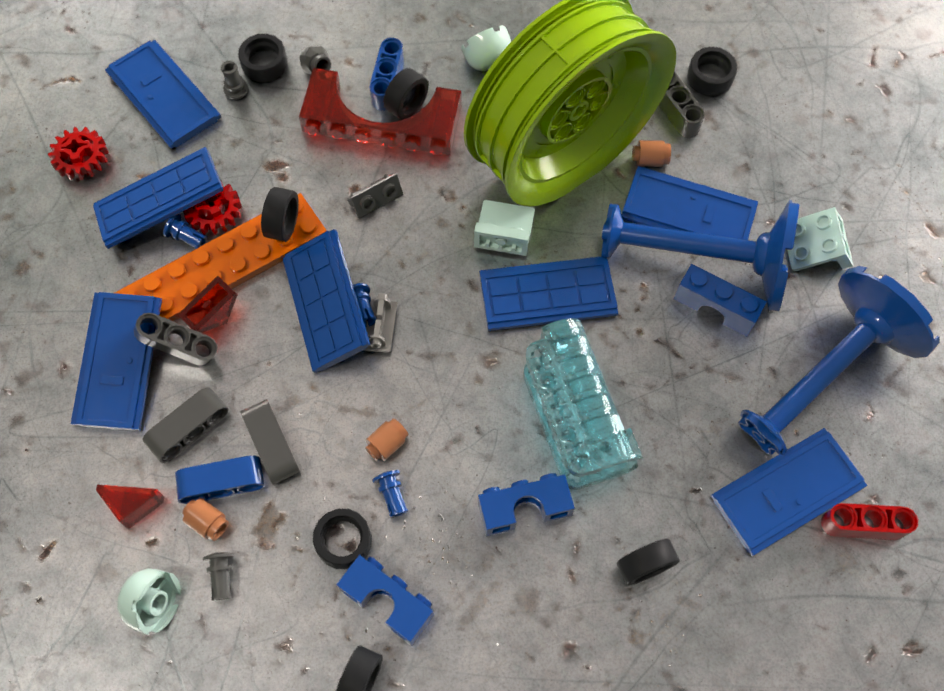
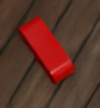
(881, 516)

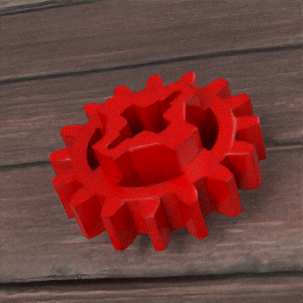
(78, 153)
(215, 211)

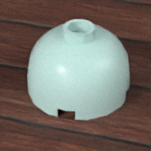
(485, 48)
(148, 600)

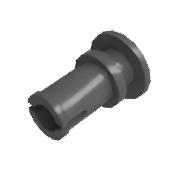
(234, 84)
(219, 574)

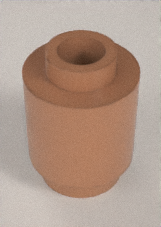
(651, 153)
(386, 440)
(205, 519)

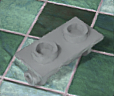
(381, 332)

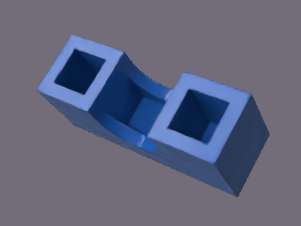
(735, 304)
(548, 494)
(366, 580)

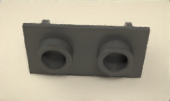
(376, 195)

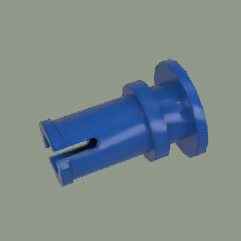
(182, 231)
(362, 293)
(390, 488)

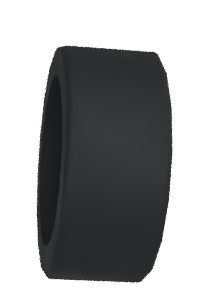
(260, 43)
(708, 85)
(406, 93)
(279, 214)
(326, 522)
(648, 561)
(360, 670)

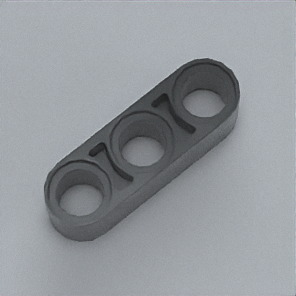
(682, 108)
(166, 327)
(185, 425)
(269, 441)

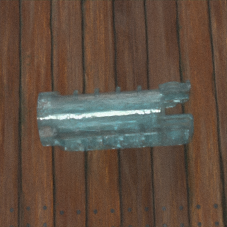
(583, 406)

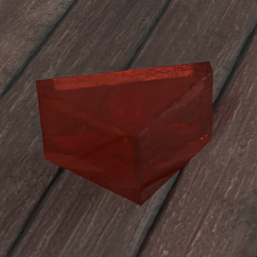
(210, 307)
(130, 503)

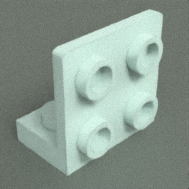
(504, 227)
(820, 240)

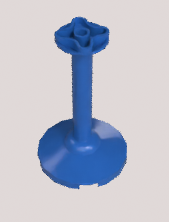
(764, 254)
(882, 315)

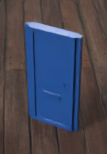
(163, 93)
(157, 197)
(687, 206)
(547, 293)
(325, 301)
(115, 363)
(788, 491)

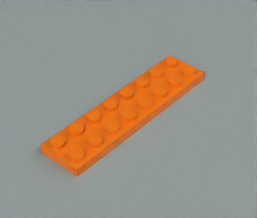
(232, 257)

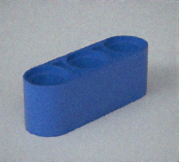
(388, 64)
(219, 479)

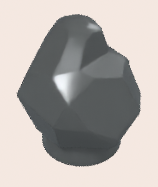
(314, 57)

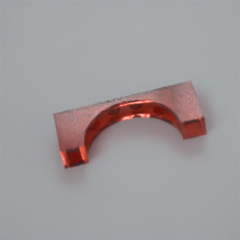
(428, 130)

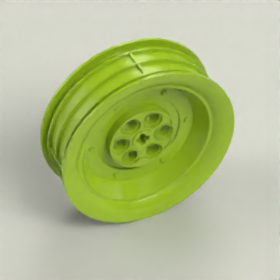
(567, 97)

